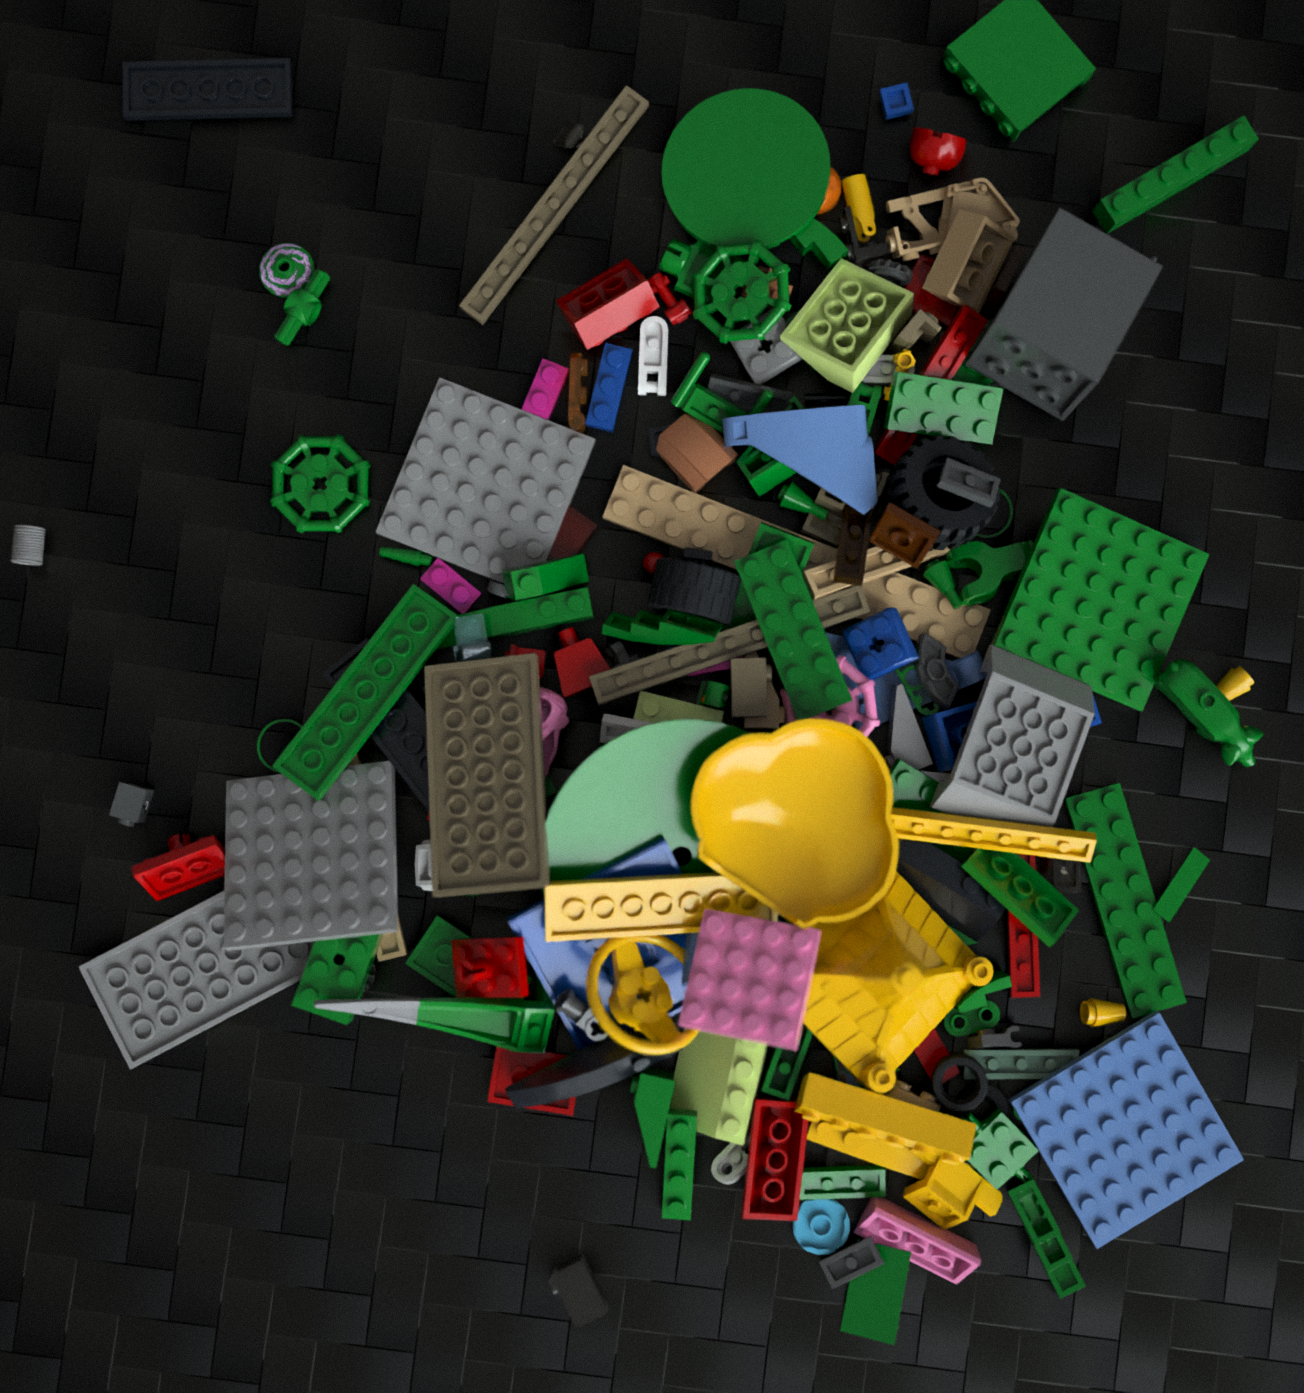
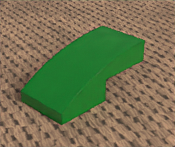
(976, 997)

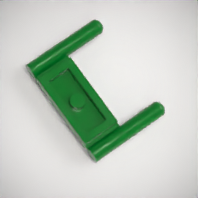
(707, 405)

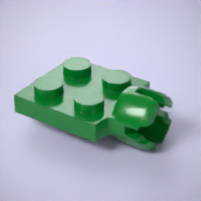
(684, 260)

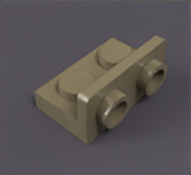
(921, 326)

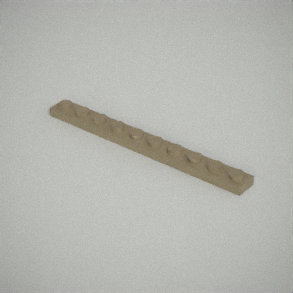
(554, 205)
(727, 646)

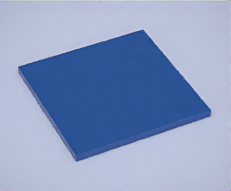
(566, 962)

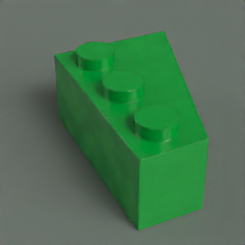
(761, 469)

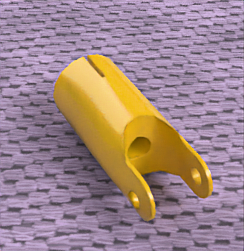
(859, 199)

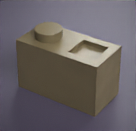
(749, 687)

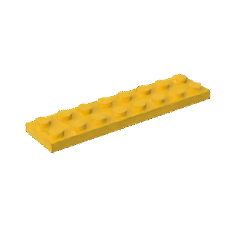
(642, 905)

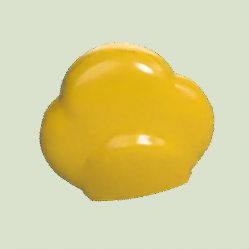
(800, 820)

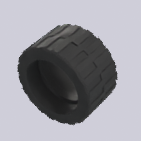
(694, 589)

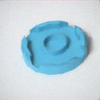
(821, 1226)

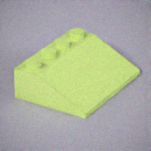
(848, 323)
(720, 1082)

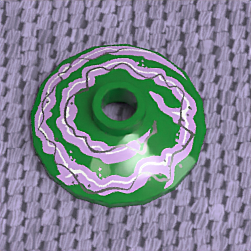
(297, 275)

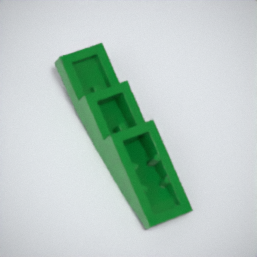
(670, 629)
(1046, 1238)

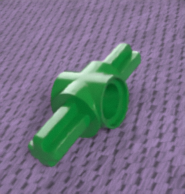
(302, 307)

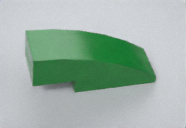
(821, 242)

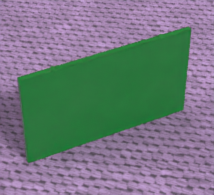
(877, 1298)

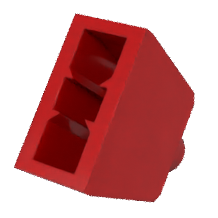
(577, 663)

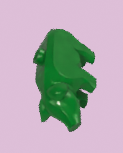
(1208, 711)

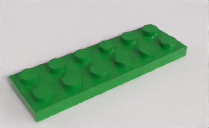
(793, 630)

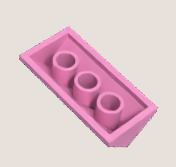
(929, 1244)

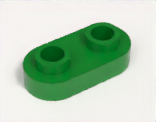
(971, 1020)

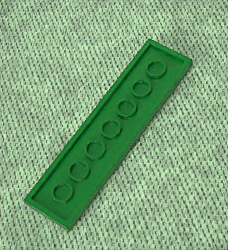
(365, 692)
(1126, 902)

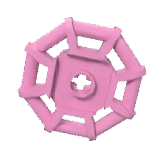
(848, 712)

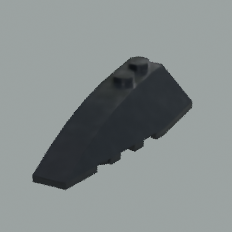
(948, 888)
(583, 1072)

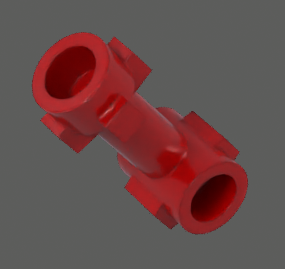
(677, 310)

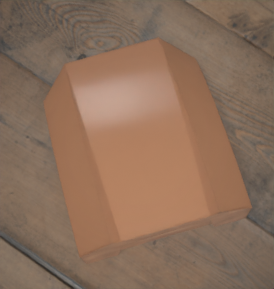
(694, 451)

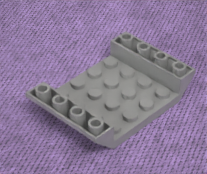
(1018, 744)

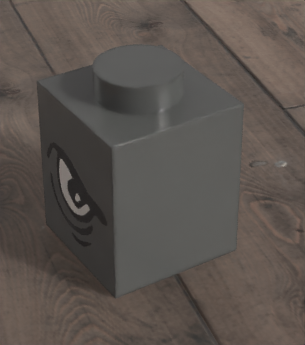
(131, 803)

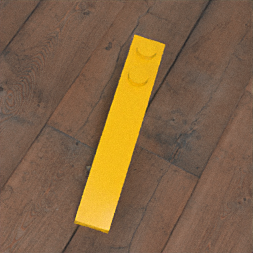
(870, 1150)

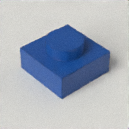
(896, 101)

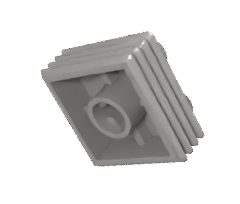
(765, 365)

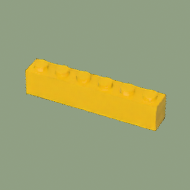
(885, 1118)

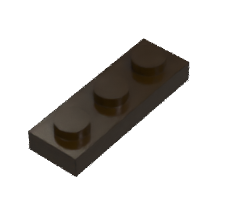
(852, 546)

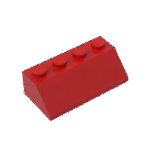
(774, 1160)

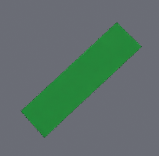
(1181, 884)

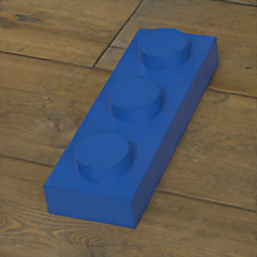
(609, 387)

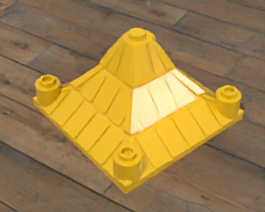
(887, 983)

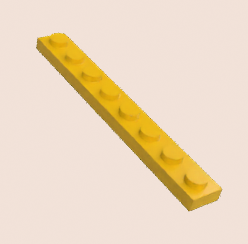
(993, 835)

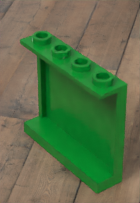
(1017, 63)

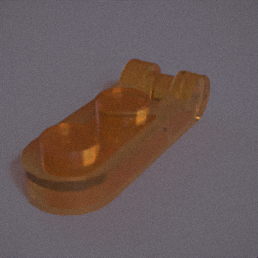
(577, 393)

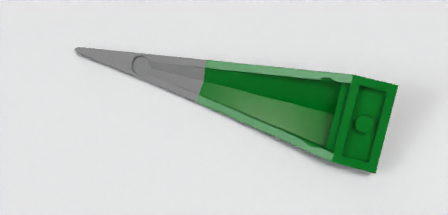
(496, 1021)

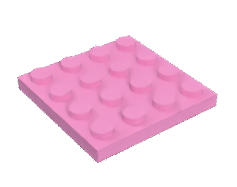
(750, 979)

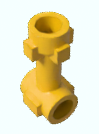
(902, 361)

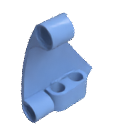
(818, 443)

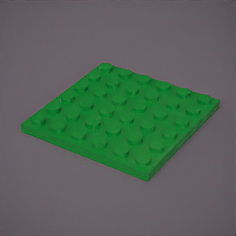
(1100, 599)

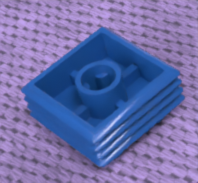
(897, 645)

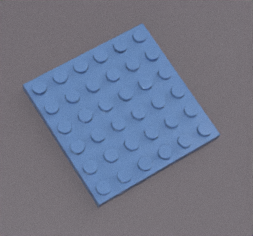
(1126, 1129)

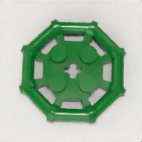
(736, 276)
(316, 467)

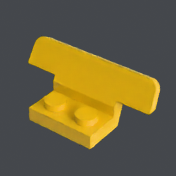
(951, 1192)

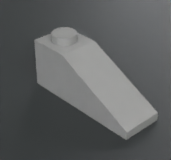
(904, 734)

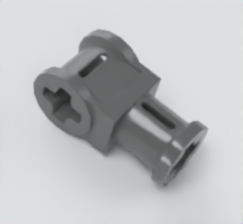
(580, 1013)

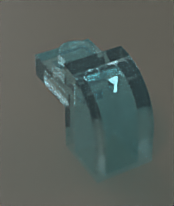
(471, 638)

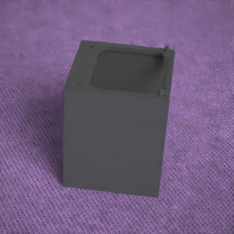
(1064, 315)

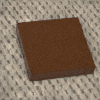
(903, 535)

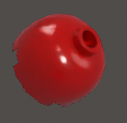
(936, 150)

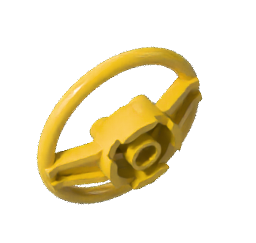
(635, 980)

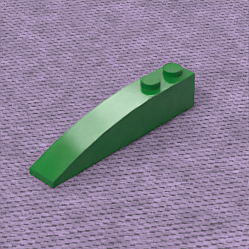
(531, 615)

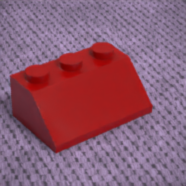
(608, 304)

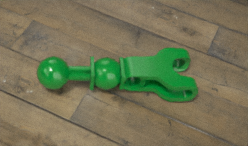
(991, 565)

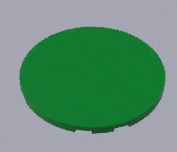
(746, 168)

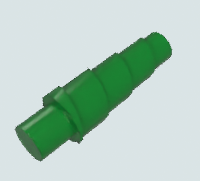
(407, 556)

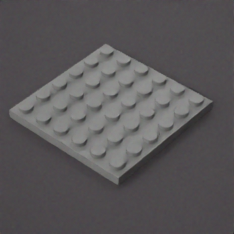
(484, 483)
(310, 865)

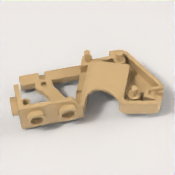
(974, 196)

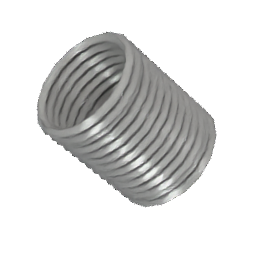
(28, 544)

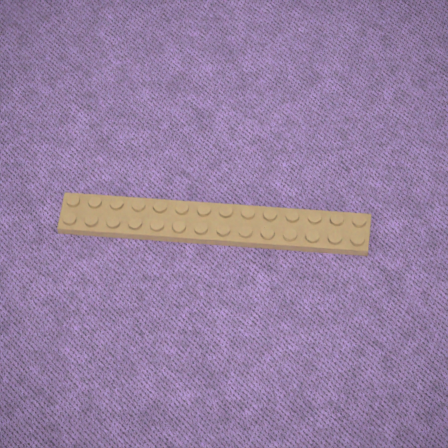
(701, 523)

